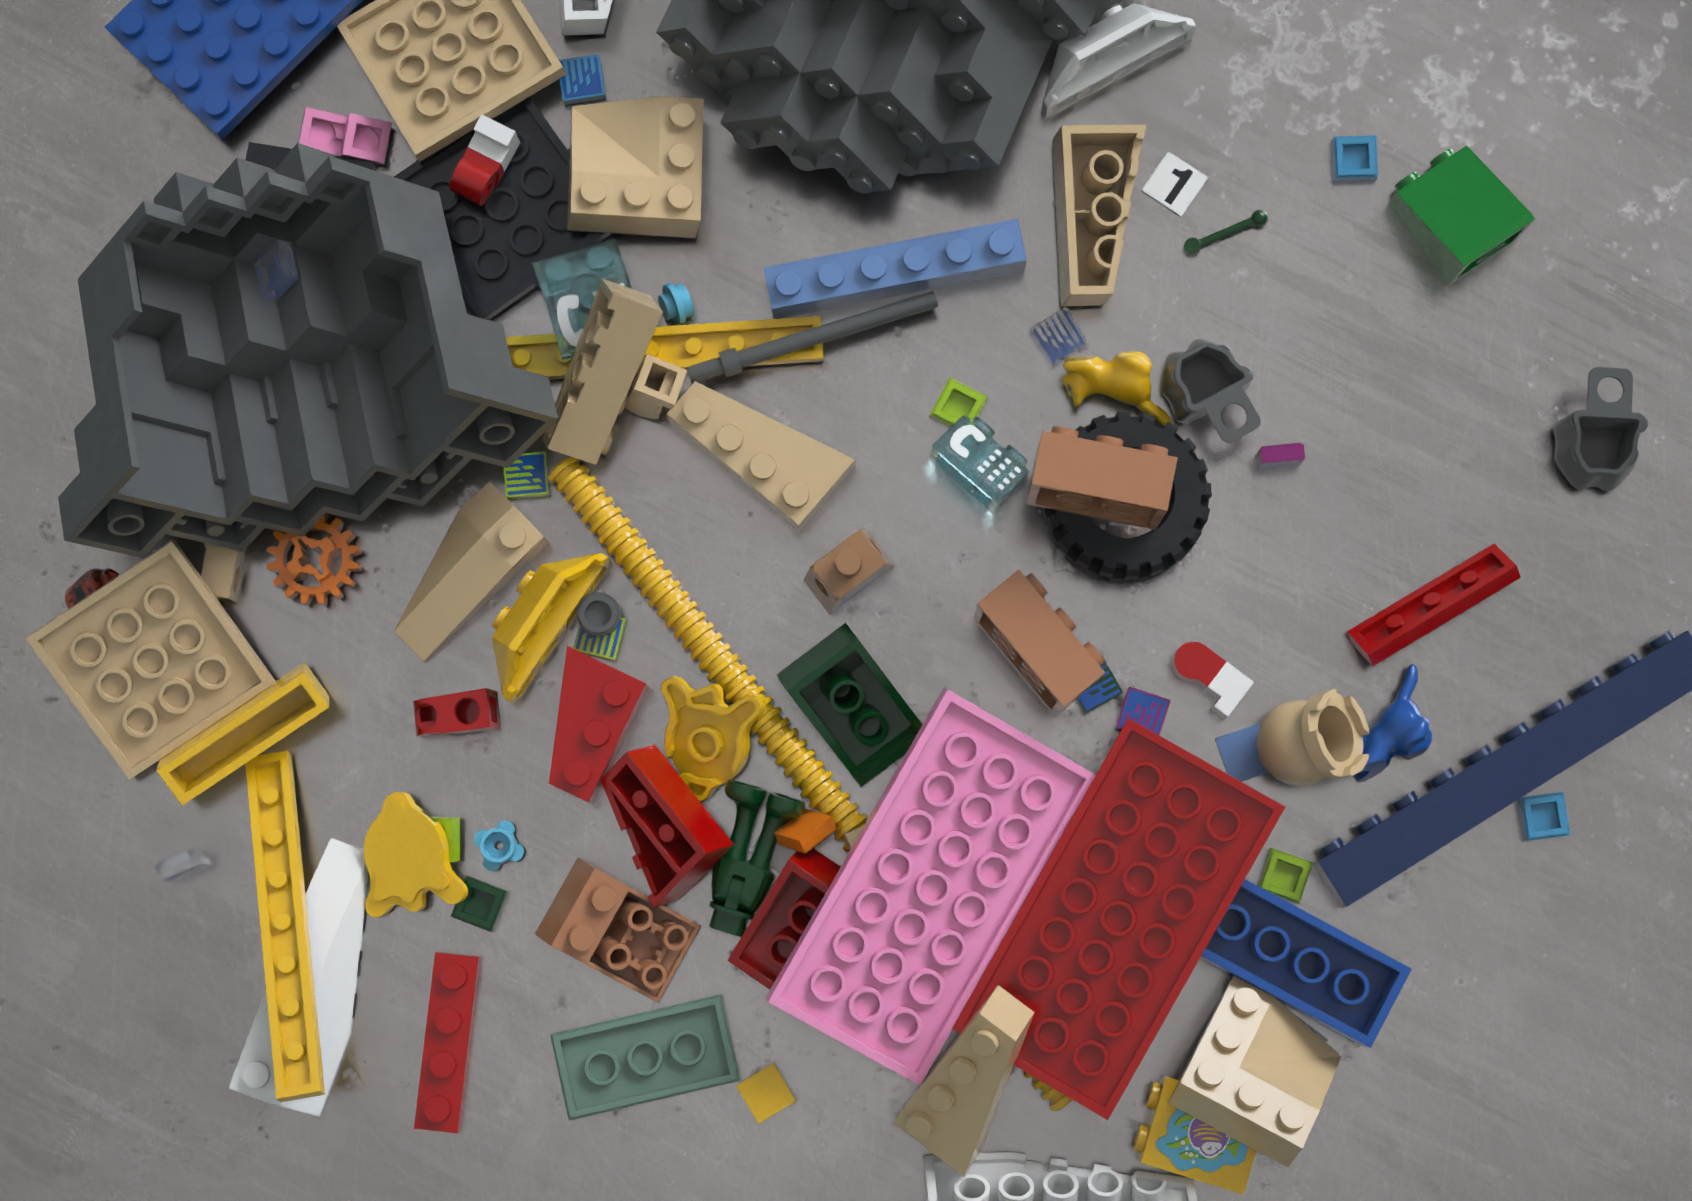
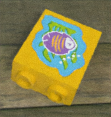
(1188, 1145)

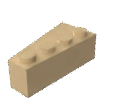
(1092, 200)
(602, 371)
(766, 456)
(965, 1086)

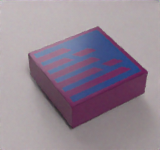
(1280, 456)
(1144, 709)

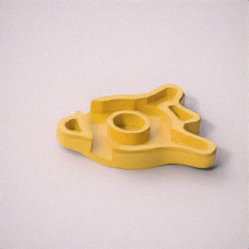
(706, 735)
(407, 859)

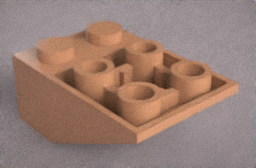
(617, 930)

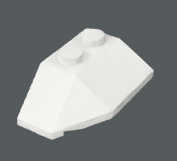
(1110, 51)

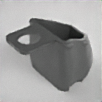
(1204, 383)
(1600, 443)

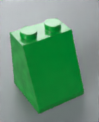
(1459, 212)

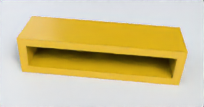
(243, 734)

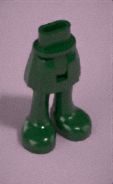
(741, 883)

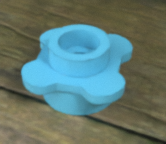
(487, 839)

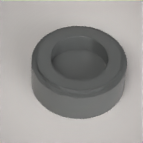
(598, 614)

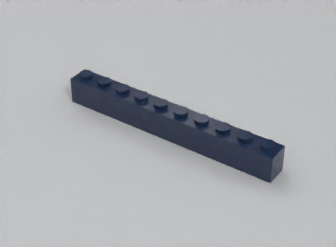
(1509, 771)

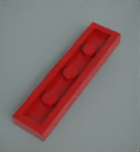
(1433, 604)
(447, 1042)

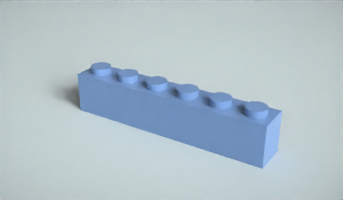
(895, 269)

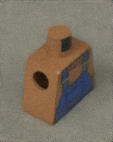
(847, 570)

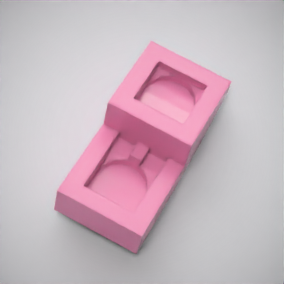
(346, 136)

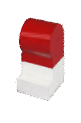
(484, 160)
(1213, 674)

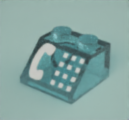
(569, 287)
(979, 462)

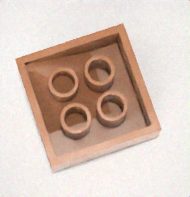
(1101, 478)
(1039, 641)

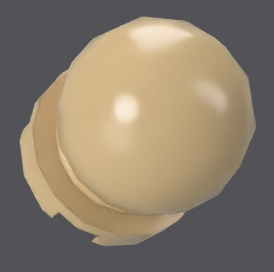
(1313, 739)

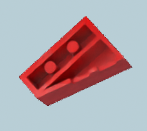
(591, 723)
(665, 822)

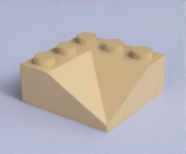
(636, 167)
(1257, 1073)

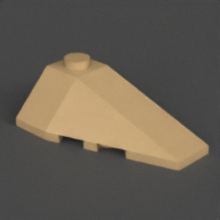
(474, 561)

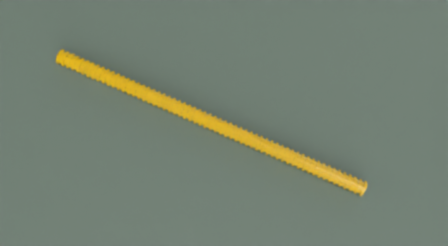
(716, 659)

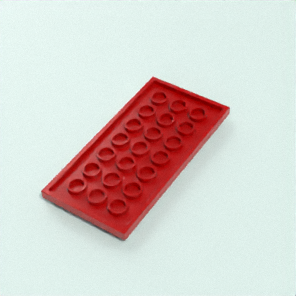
(1124, 913)

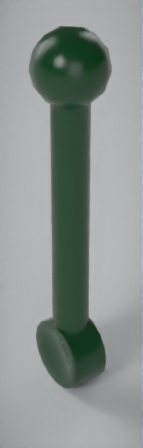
(1193, 245)

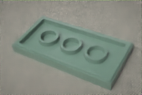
(645, 1057)

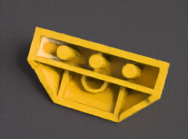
(541, 617)

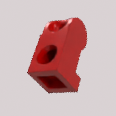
(457, 713)

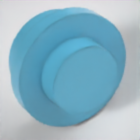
(676, 303)

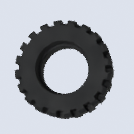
(1158, 549)

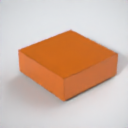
(805, 831)

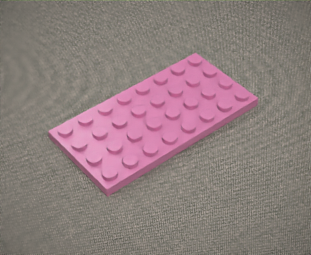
(930, 887)

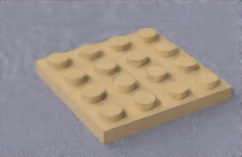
(449, 63)
(150, 659)

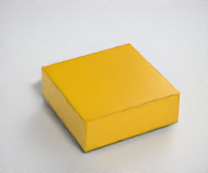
(766, 1093)

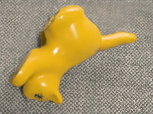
(1122, 378)

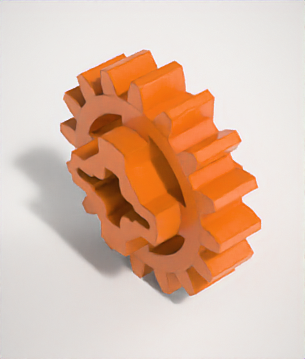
(299, 569)

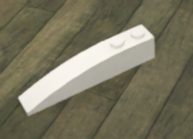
(336, 937)
(1013, 1178)

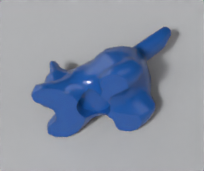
(1397, 732)

